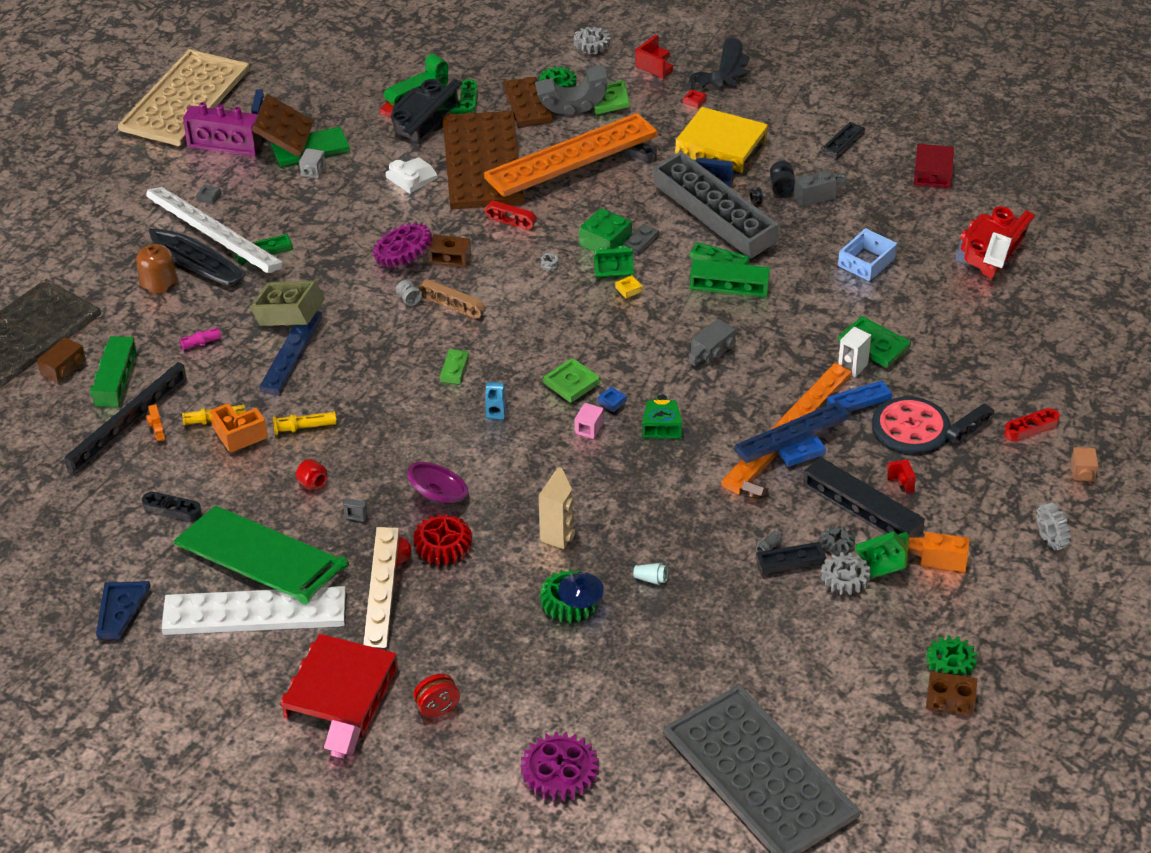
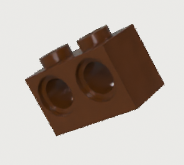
(951, 693)

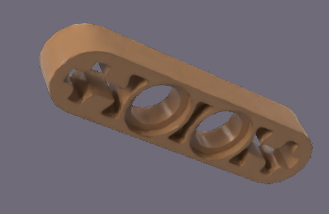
(470, 306)

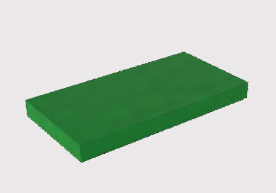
(329, 140)

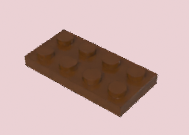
(525, 102)

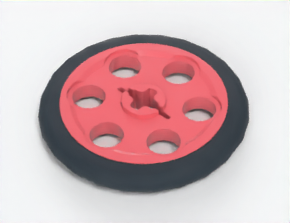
(903, 442)

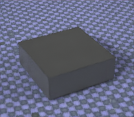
(208, 194)
(355, 509)

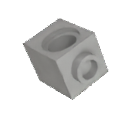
(312, 163)

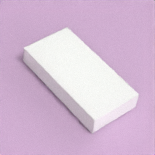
(997, 250)

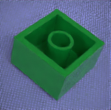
(604, 230)

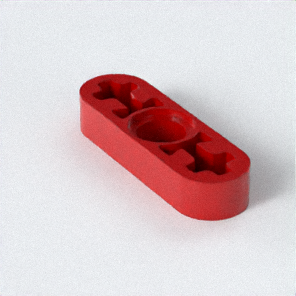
(522, 218)
(1044, 419)

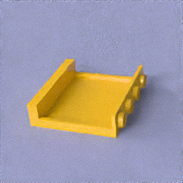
(721, 137)

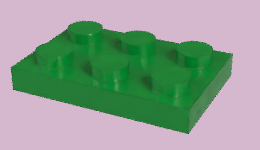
(884, 344)

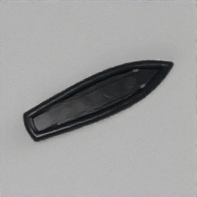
(198, 257)

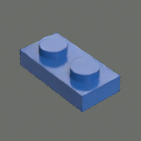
(802, 451)

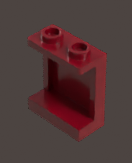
(934, 165)

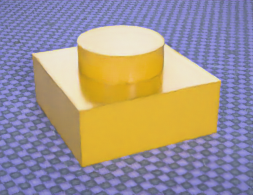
(629, 286)

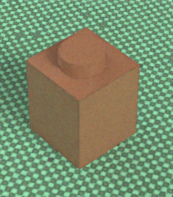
(1084, 464)

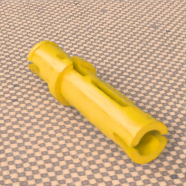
(204, 415)

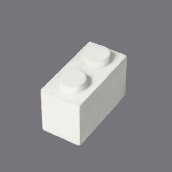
(855, 351)

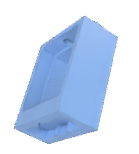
(867, 240)

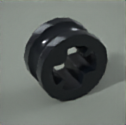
(756, 196)

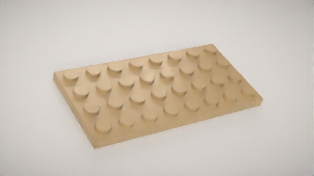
(190, 81)

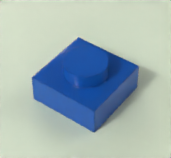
(612, 399)

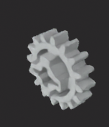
(592, 40)
(1053, 526)
(845, 573)

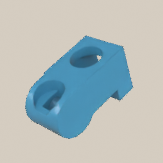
(495, 397)

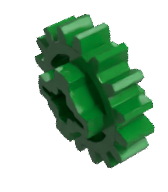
(561, 76)
(953, 656)

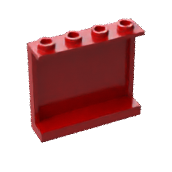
(340, 682)

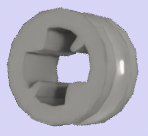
(549, 261)

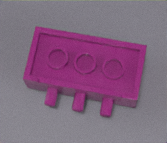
(221, 130)

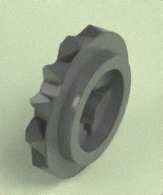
(843, 545)

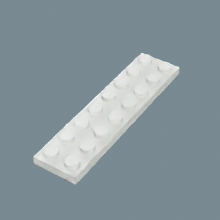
(251, 611)

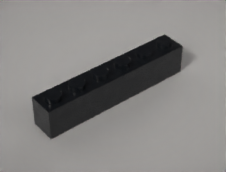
(861, 499)

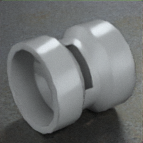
(408, 292)

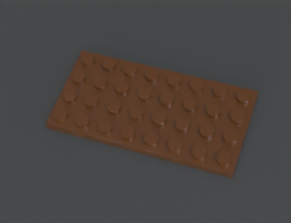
(474, 146)

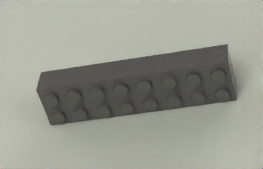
(716, 204)

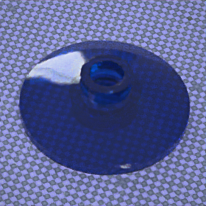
(581, 590)

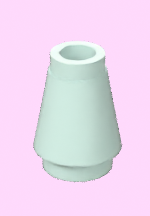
(652, 573)

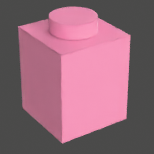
(589, 420)
(342, 739)

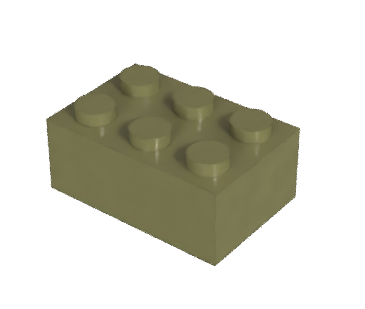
(287, 303)

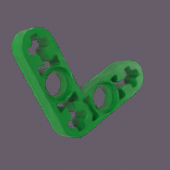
(466, 105)

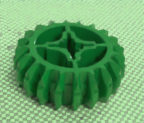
(555, 606)

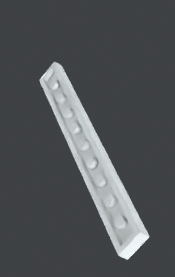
(214, 229)

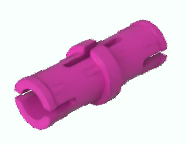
(200, 338)

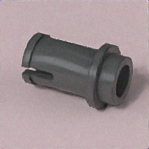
(769, 542)

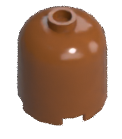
(156, 268)

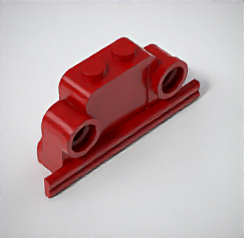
(980, 231)

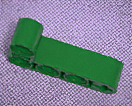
(434, 69)

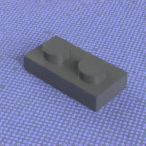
(641, 239)

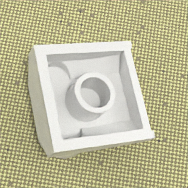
(411, 174)

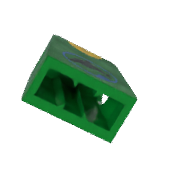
(662, 419)

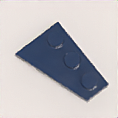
(119, 606)

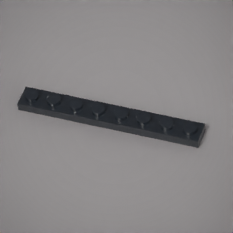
(125, 418)

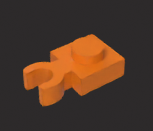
(155, 422)

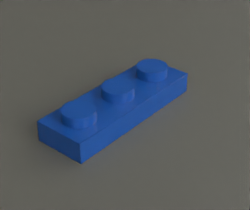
(862, 396)

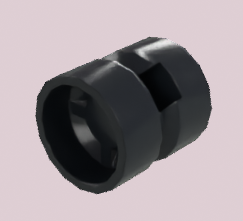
(782, 178)

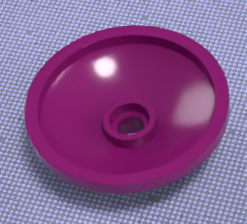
(437, 482)

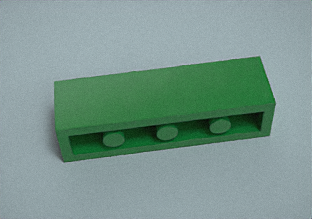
(729, 278)
(113, 371)

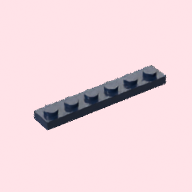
(289, 356)
(791, 432)

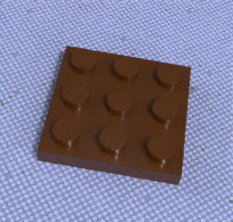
(282, 125)

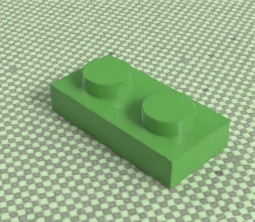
(454, 366)

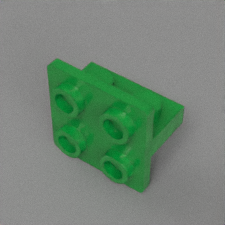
(613, 262)
(885, 553)

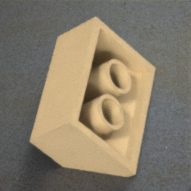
(556, 511)

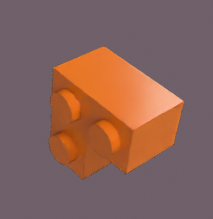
(238, 430)

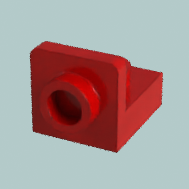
(903, 472)

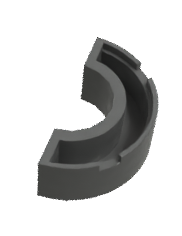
(574, 99)

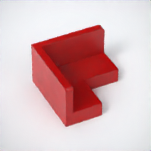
(652, 58)

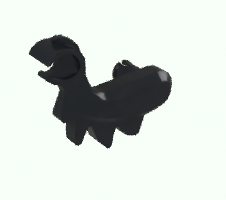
(730, 67)

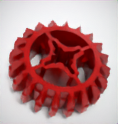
(442, 539)

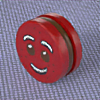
(436, 695)

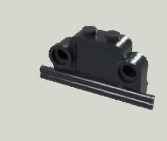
(418, 110)

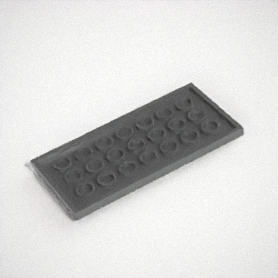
(761, 772)

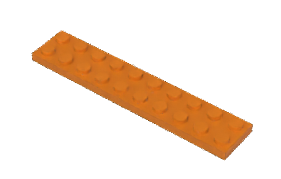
(570, 154)

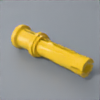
(295, 422)

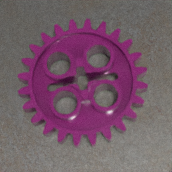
(402, 245)
(556, 759)

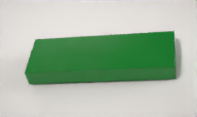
(271, 245)
(710, 253)

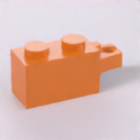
(941, 551)

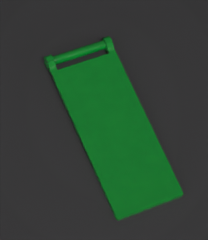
(260, 553)

